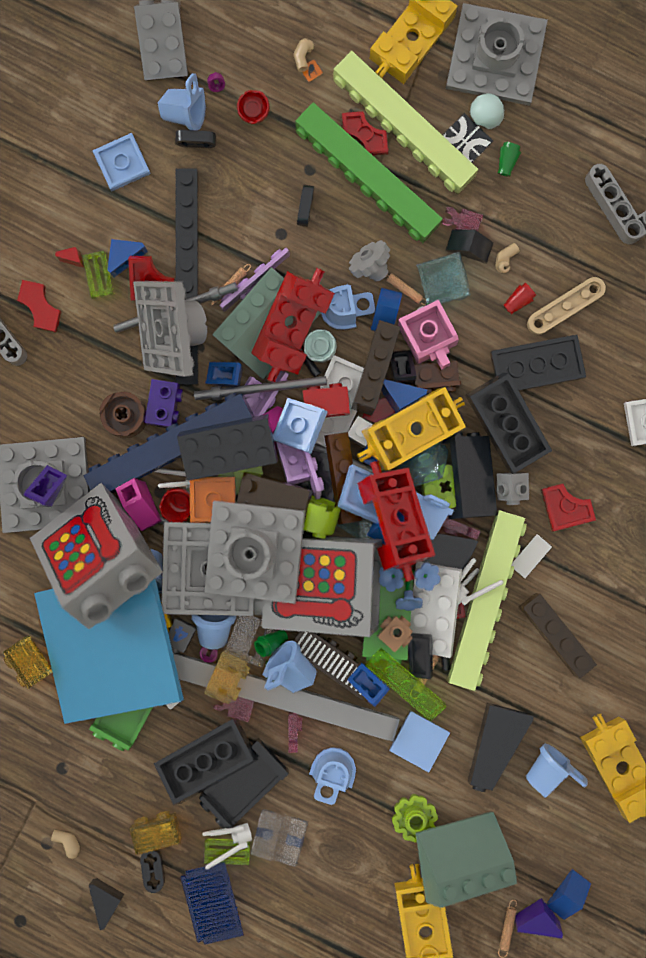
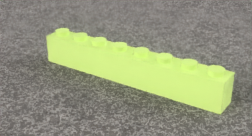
(404, 123)
(484, 610)

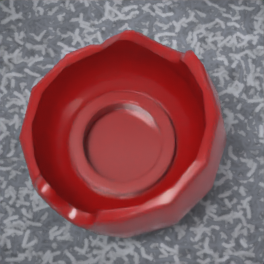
(253, 106)
(175, 505)

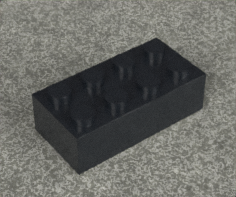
(508, 422)
(227, 447)
(205, 761)

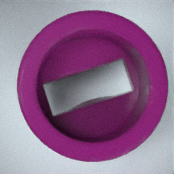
(211, 84)
(214, 653)

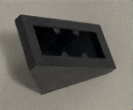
(470, 244)
(403, 367)
(104, 900)

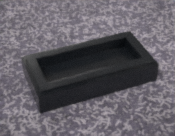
(420, 656)

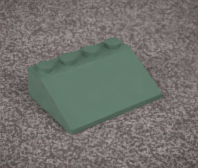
(245, 322)
(464, 860)

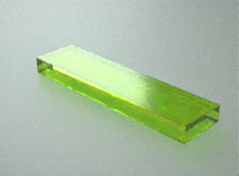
(405, 684)

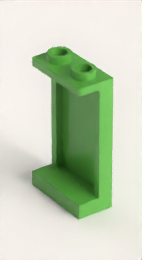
(388, 608)
(121, 727)

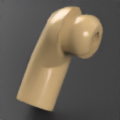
(300, 52)
(503, 258)
(69, 842)

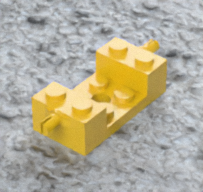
(397, 53)
(394, 443)
(607, 747)
(416, 914)

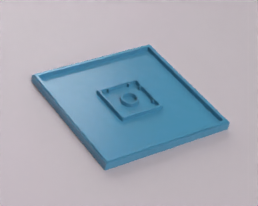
(114, 664)

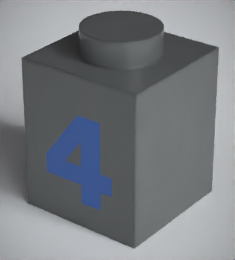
(181, 635)

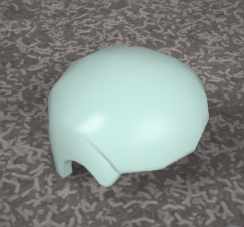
(487, 110)
(320, 345)

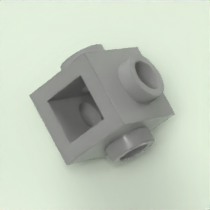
(513, 487)

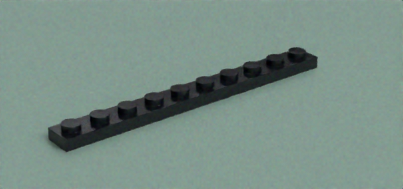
(187, 249)

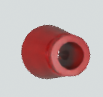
(520, 298)

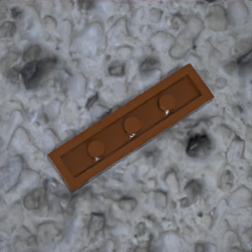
(339, 461)

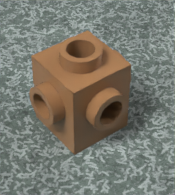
(395, 641)

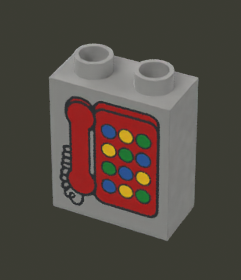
(95, 557)
(335, 589)

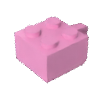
(429, 334)

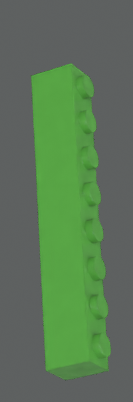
(368, 173)

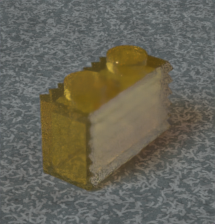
(27, 662)
(155, 833)

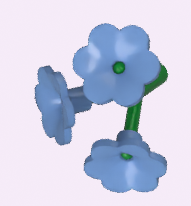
(426, 577)

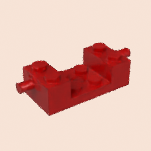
(281, 344)
(407, 540)

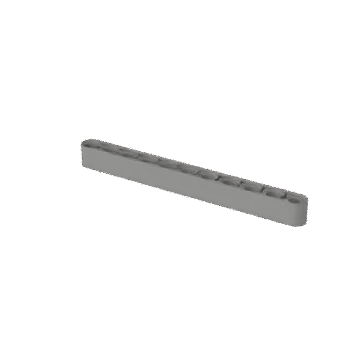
(300, 702)

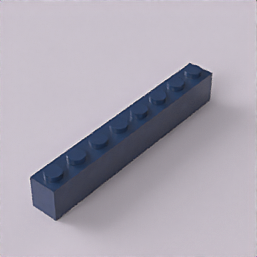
(163, 449)

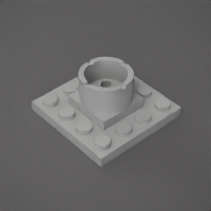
(496, 54)
(168, 326)
(20, 467)
(274, 539)
(185, 574)

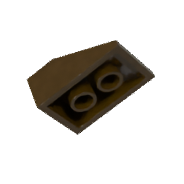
(271, 492)

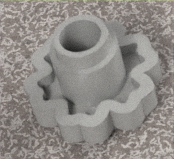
(371, 261)

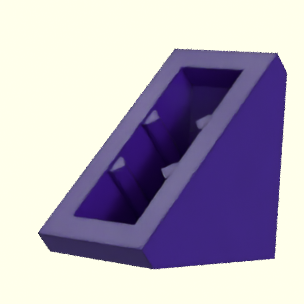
(46, 486)
(538, 920)

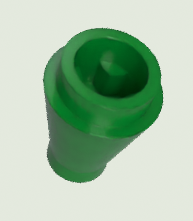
(508, 157)
(269, 643)

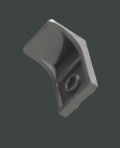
(161, 39)

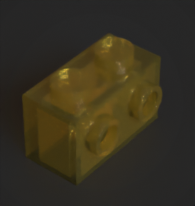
(227, 676)

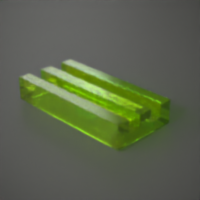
(101, 292)
(226, 842)

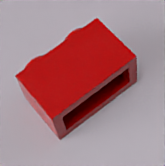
(331, 399)

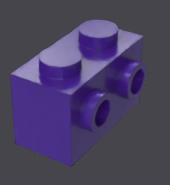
(163, 403)

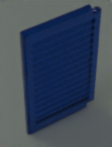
(211, 904)

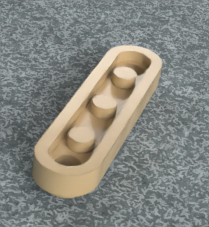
(566, 306)

